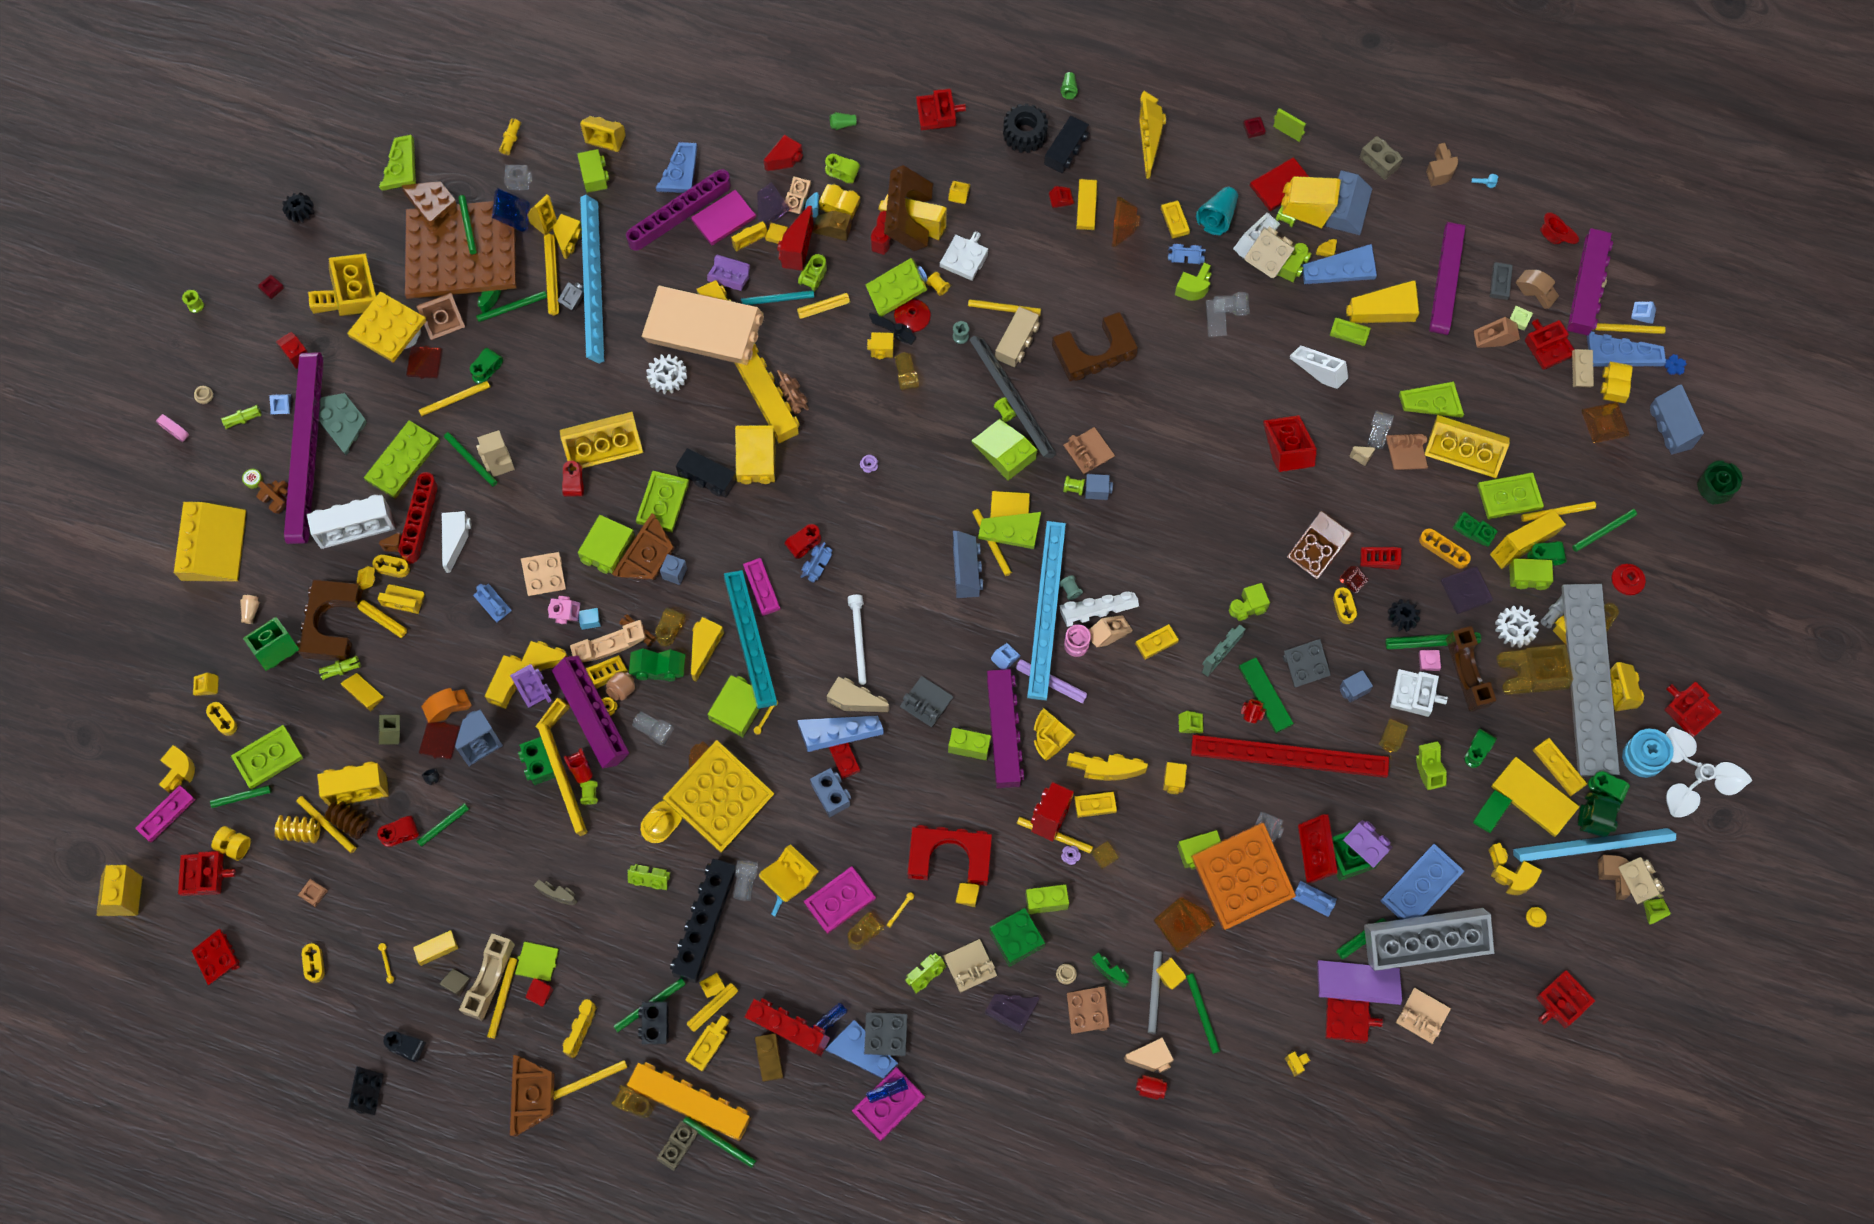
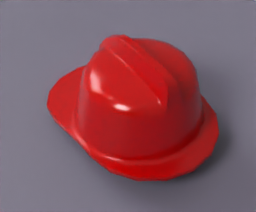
(1557, 231)

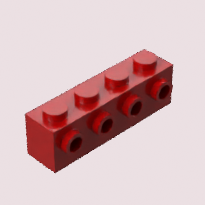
(787, 1027)

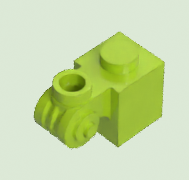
(1294, 263)
(1254, 600)

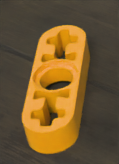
(1444, 541)

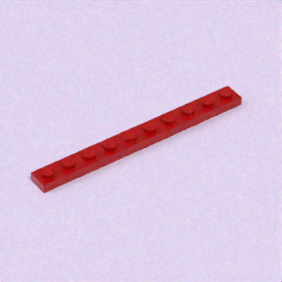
(1290, 756)

